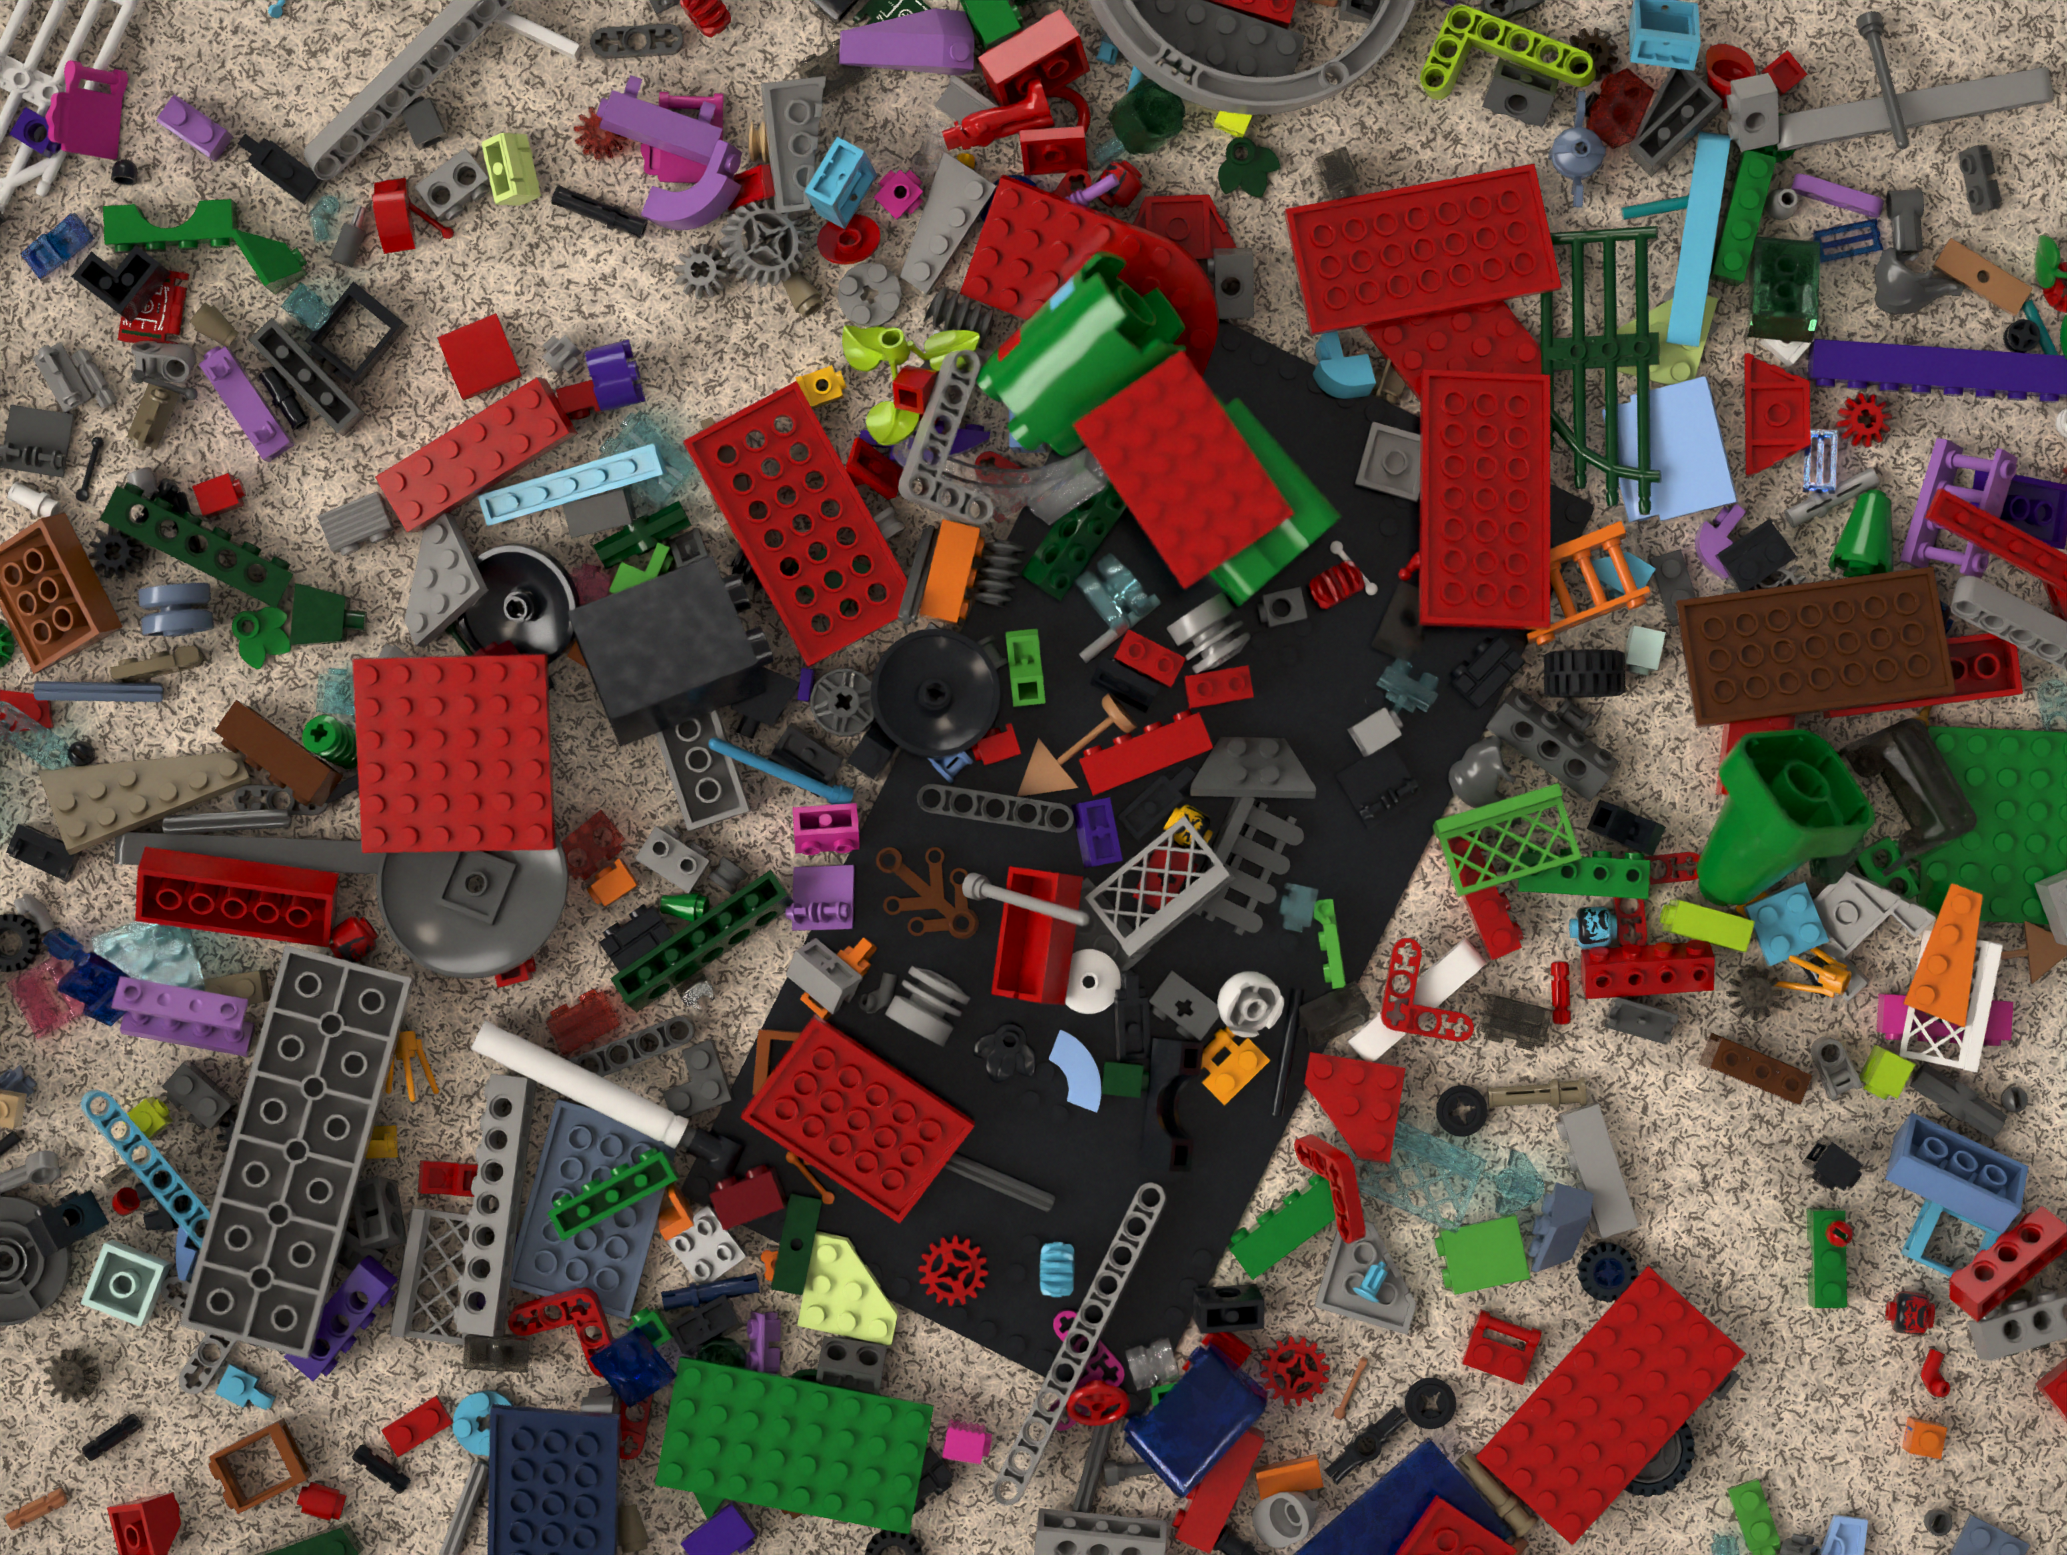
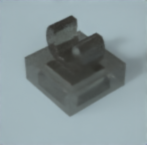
(695, 988)

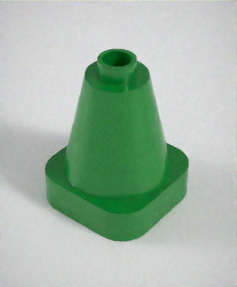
(1782, 808)

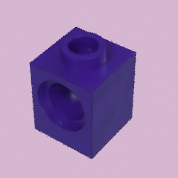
(24, 131)

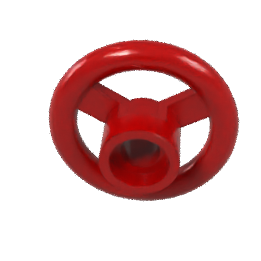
(1097, 1399)

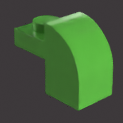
(630, 576)
(1025, 667)

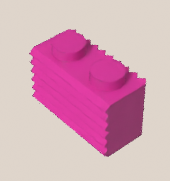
(966, 1442)

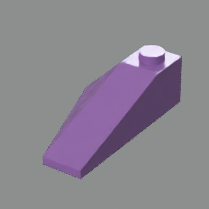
(919, 42)

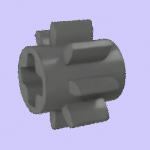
(1799, 1545)

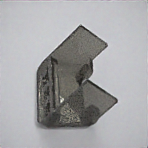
(1920, 785)

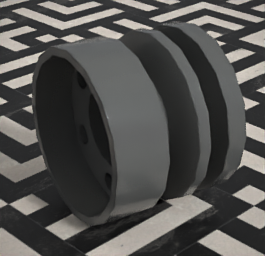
(825, 698)

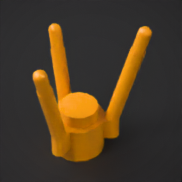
(1833, 977)
(405, 1050)

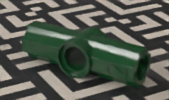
(642, 535)

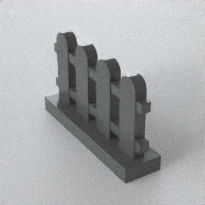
(1229, 841)

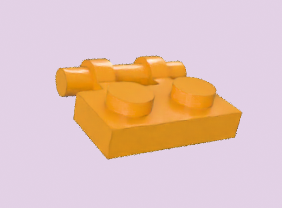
(1235, 1069)

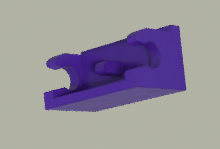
(1097, 832)

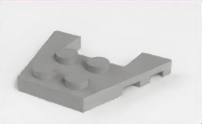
(1854, 910)

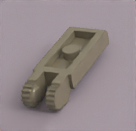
(159, 664)

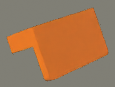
(676, 1217)
(1289, 1475)

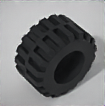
(1584, 673)

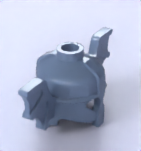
(1568, 161)

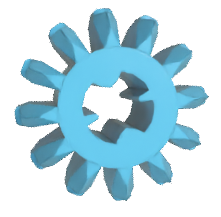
(1057, 1269)

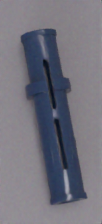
(704, 1293)

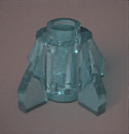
(1520, 1185)

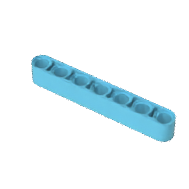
(1698, 239)
(147, 1169)

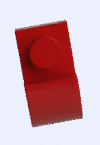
(393, 215)
(913, 389)

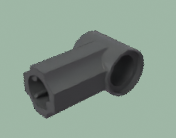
(1905, 213)

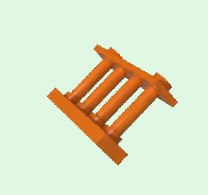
(1580, 552)

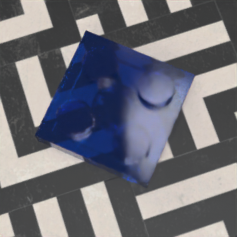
(633, 1366)

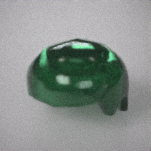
(723, 1351)

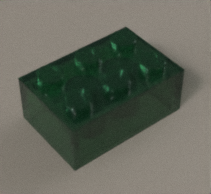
(1783, 289)

